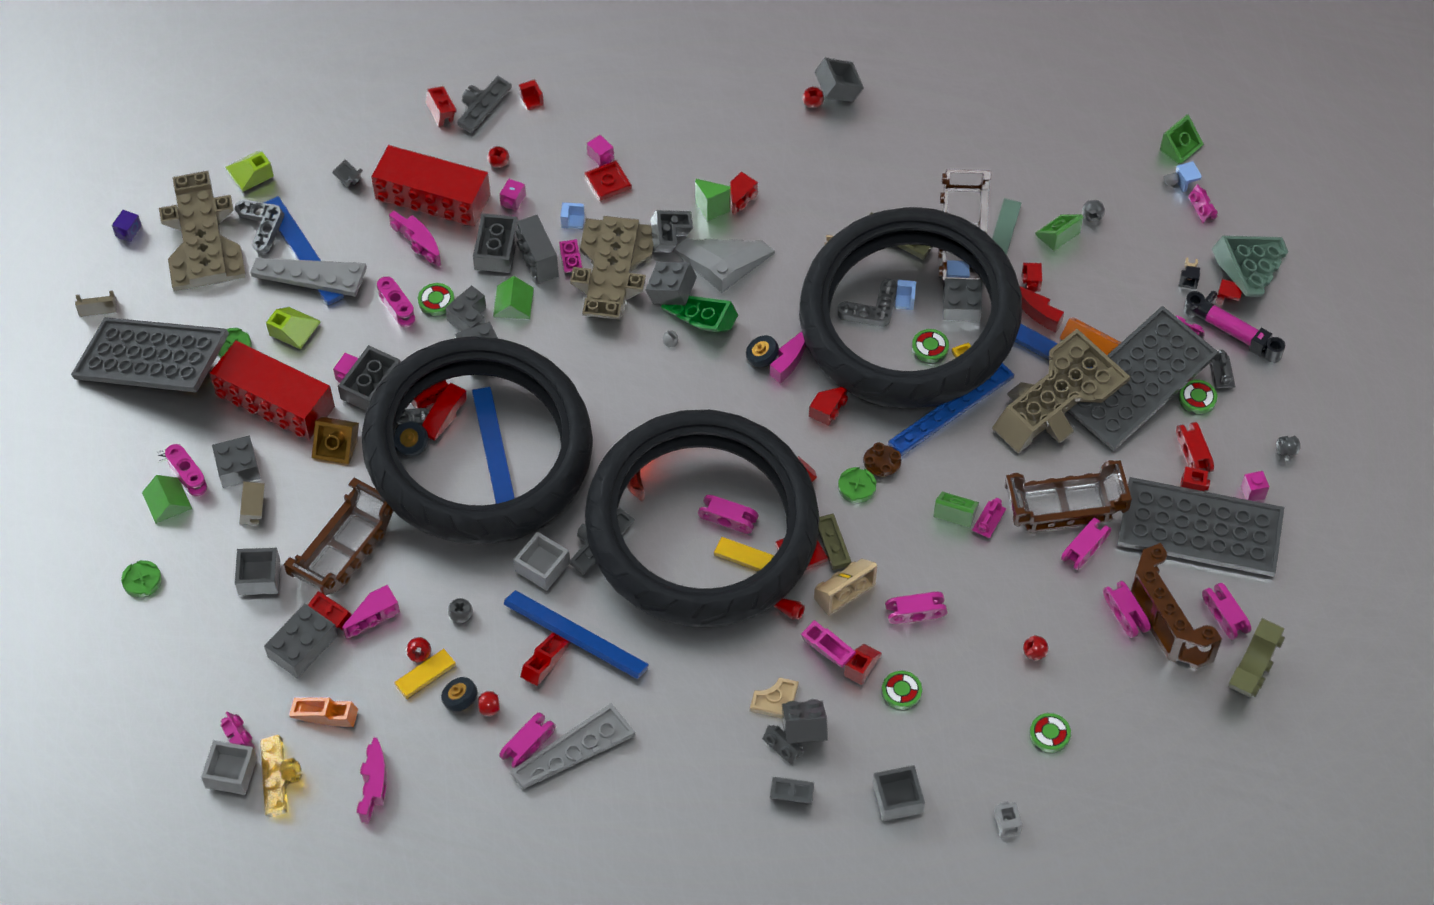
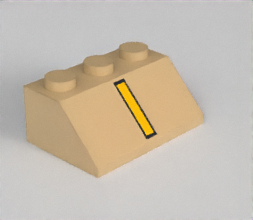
(846, 585)

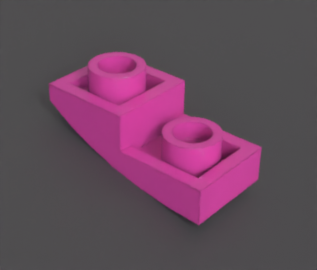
(570, 255)

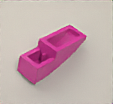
(788, 358)
(827, 644)

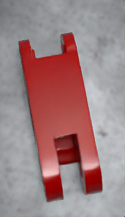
(1195, 447)

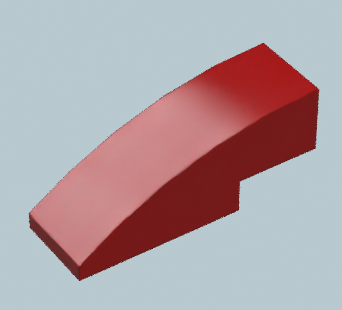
(1039, 310)
(444, 410)
(544, 659)

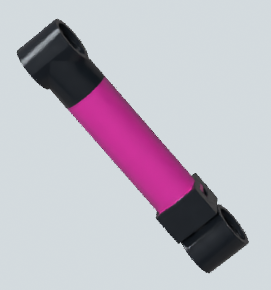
(1258, 340)

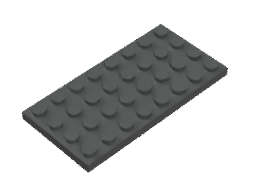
(150, 354)
(1160, 362)
(1203, 526)

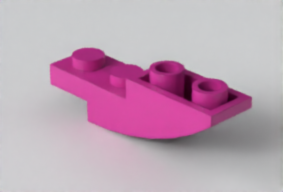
(420, 237)
(375, 781)

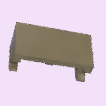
(96, 305)
(251, 503)

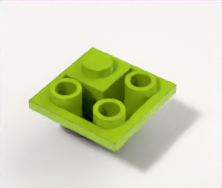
(250, 170)
(291, 326)

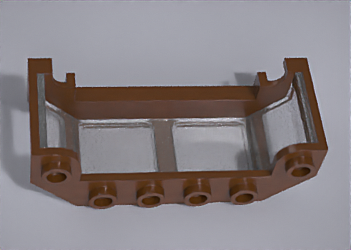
(1068, 500)
(343, 541)

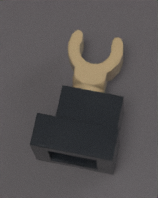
(1190, 277)

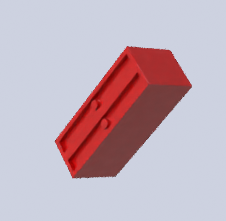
(431, 185)
(271, 389)

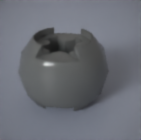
(1093, 210)
(1288, 445)
(460, 616)

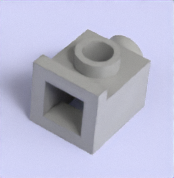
(1008, 811)

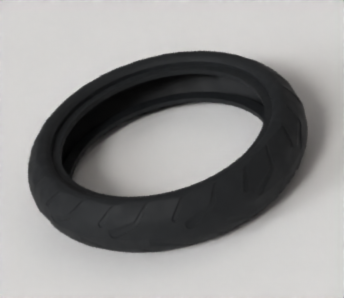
(919, 387)
(477, 522)
(702, 605)

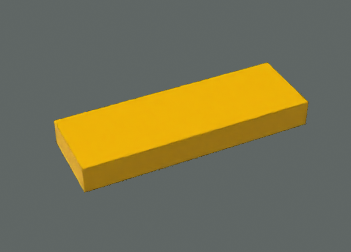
(742, 554)
(425, 673)

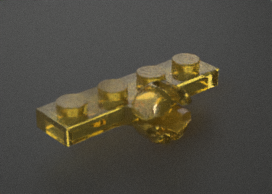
(276, 775)

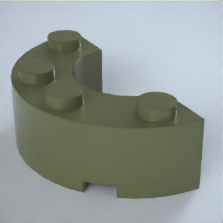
(1249, 674)

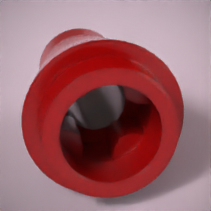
(790, 608)

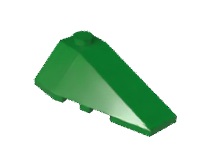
(705, 313)

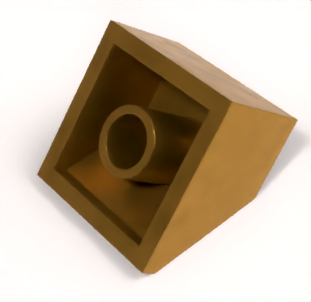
(334, 439)

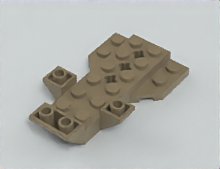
(614, 250)
(204, 254)
(1044, 405)

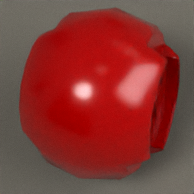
(813, 97)
(498, 157)
(418, 642)
(1035, 648)
(488, 703)

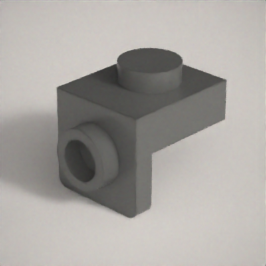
(347, 173)

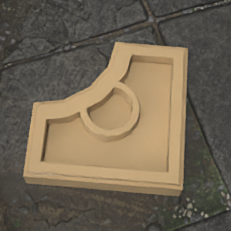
(770, 700)

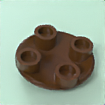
(882, 460)

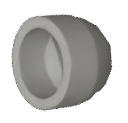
(1171, 179)
(668, 340)

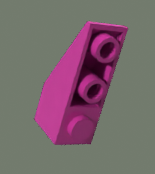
(374, 609)

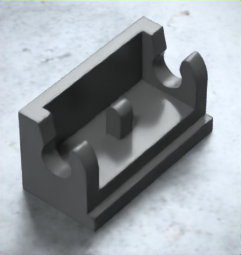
(792, 790)

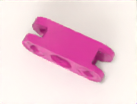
(395, 301)
(193, 477)
(728, 514)
(1086, 543)
(916, 607)
(1126, 609)
(1226, 610)
(528, 739)

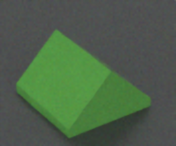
(1181, 140)
(712, 198)
(1060, 230)
(513, 299)
(165, 498)
(955, 509)

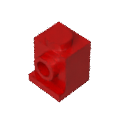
(1032, 276)
(1195, 479)

